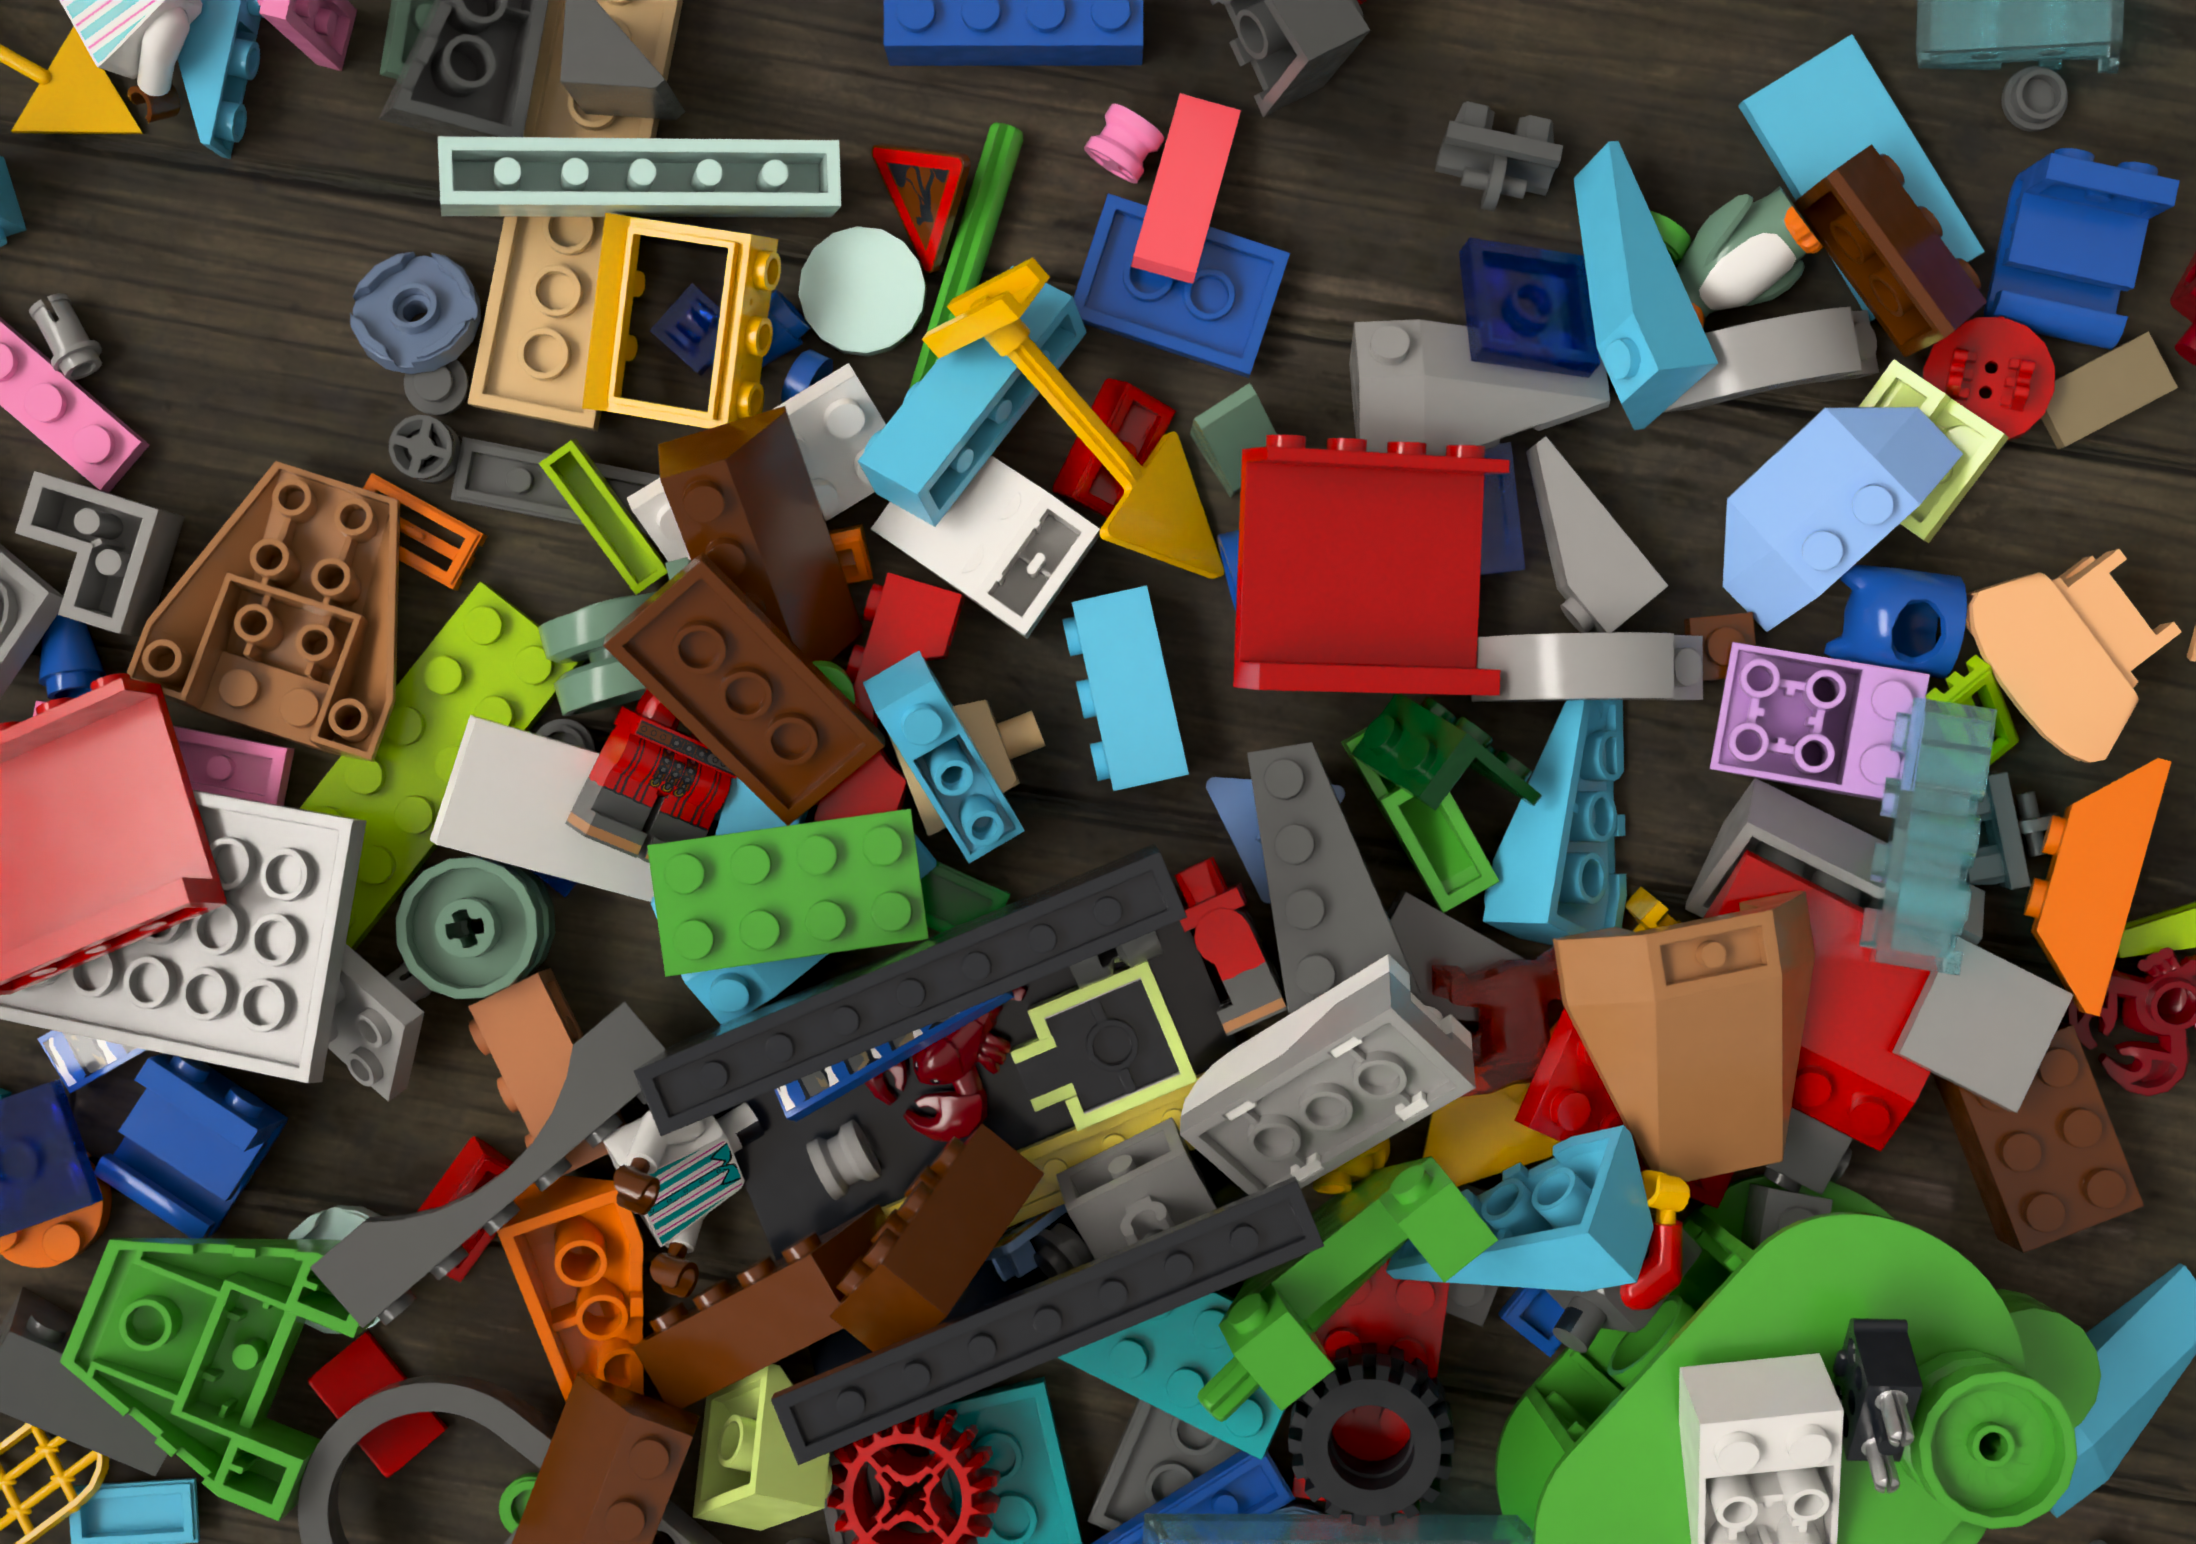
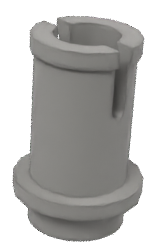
(66, 338)

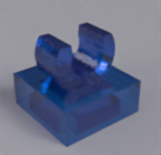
(691, 329)

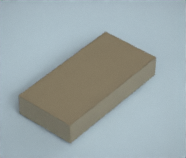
(2107, 390)

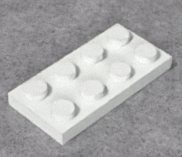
(832, 430)

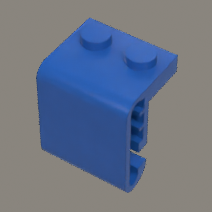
(2074, 244)
(190, 1144)

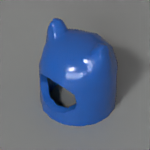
(1895, 620)

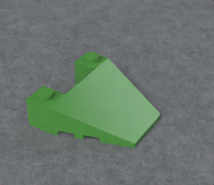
(1358, 1228)
(196, 1349)

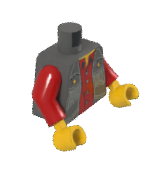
(1634, 1304)

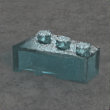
(2007, 31)

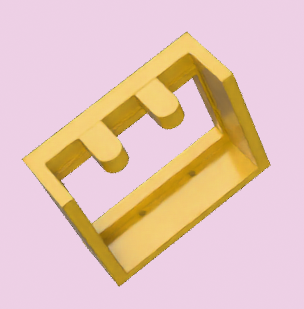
(743, 327)

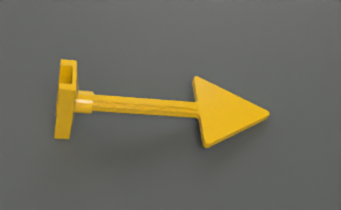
(1160, 501)
(1479, 1133)

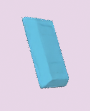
(138, 1513)

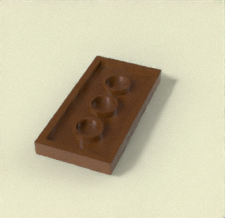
(744, 689)

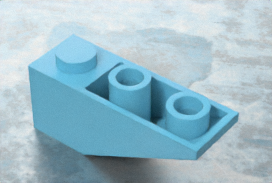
(215, 69)
(942, 756)

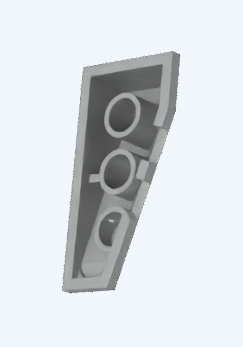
(1422, 387)

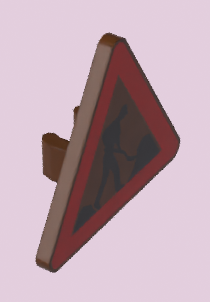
(926, 194)

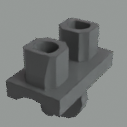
(1497, 159)
(2004, 858)

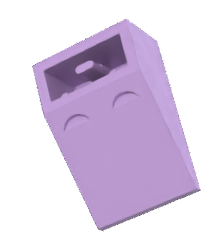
(1812, 720)

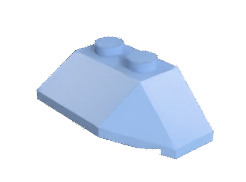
(1827, 504)

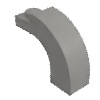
(1785, 354)
(1593, 666)

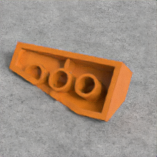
(580, 1278)

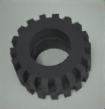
(1384, 1484)

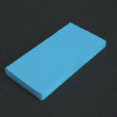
(1833, 112)

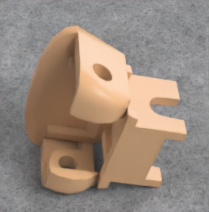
(2067, 651)

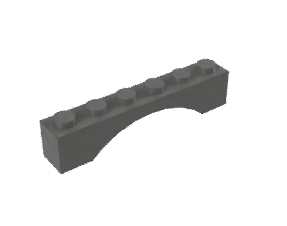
(390, 1254)

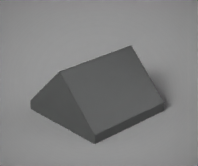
(608, 70)

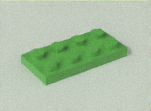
(787, 892)

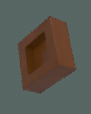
(1718, 636)

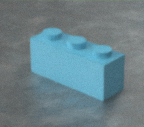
(1126, 689)

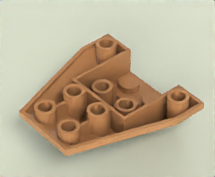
(288, 617)
(1697, 1030)

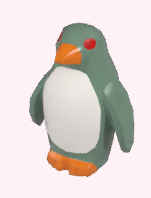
(1746, 254)

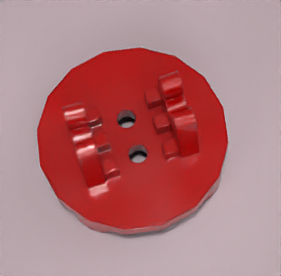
(2018, 387)

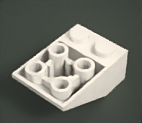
(998, 544)
(1761, 1451)

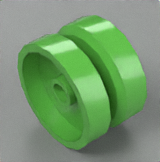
(1989, 1441)

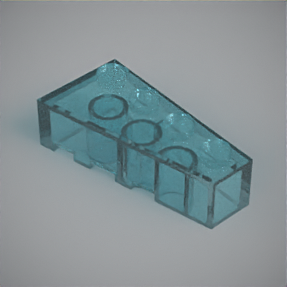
(1930, 836)

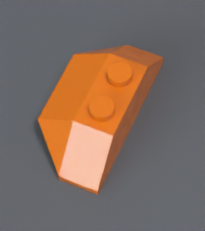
(2093, 880)

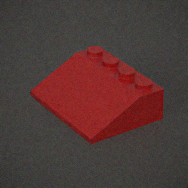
(1851, 1014)

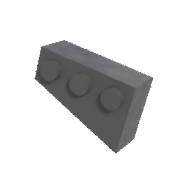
(54, 1399)

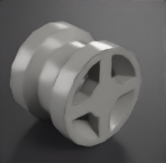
(844, 1159)

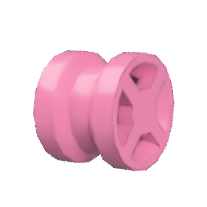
(1124, 143)

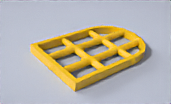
(61, 1478)

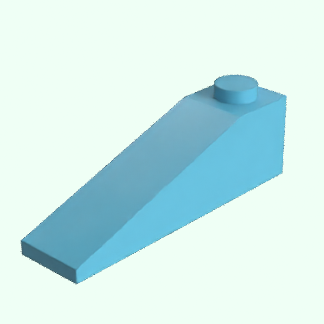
(2140, 1360)

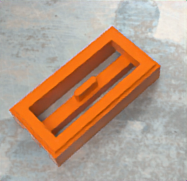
(461, 557)

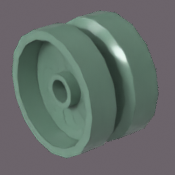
(581, 638)
(438, 933)

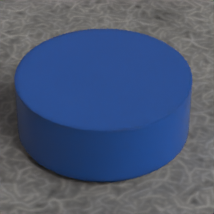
(805, 371)

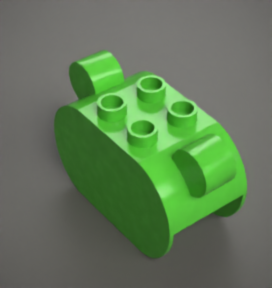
(1599, 1432)

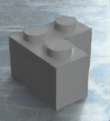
(119, 549)

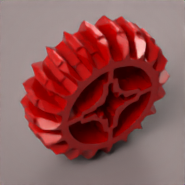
(900, 1469)

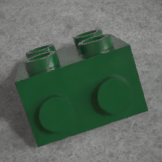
(1428, 754)

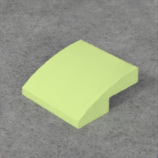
(1963, 428)

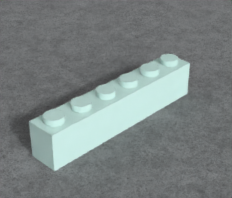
(638, 177)

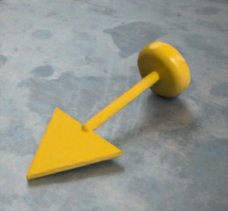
(70, 95)

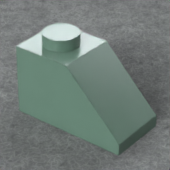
(1227, 429)

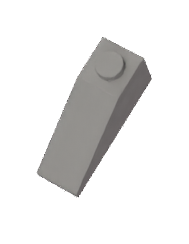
(1589, 553)

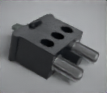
(1879, 1395)

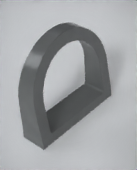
(466, 1396)

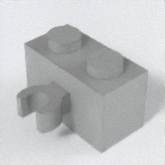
(1135, 1189)

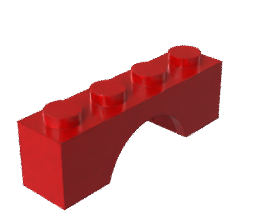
(904, 620)

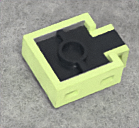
(1103, 1048)

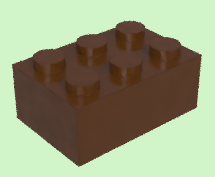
(2052, 1161)
(935, 1240)

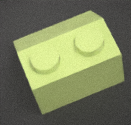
(747, 1463)

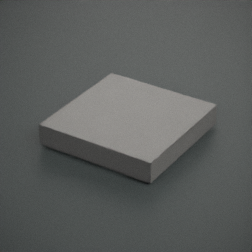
(1984, 1026)

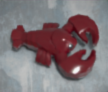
(2152, 1005)
(954, 1062)

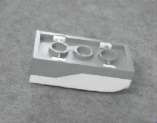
(1328, 1082)

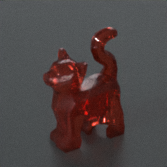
(1512, 1015)

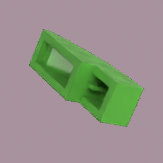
(1434, 841)

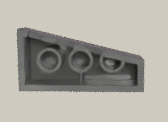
(1293, 44)
(470, 69)
(1317, 879)

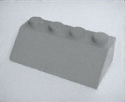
(1805, 844)

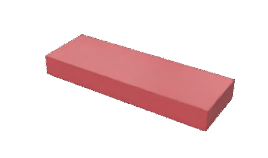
(1186, 188)

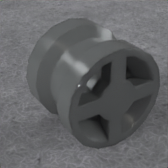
(413, 443)

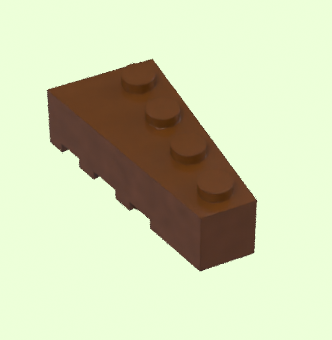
(758, 1319)

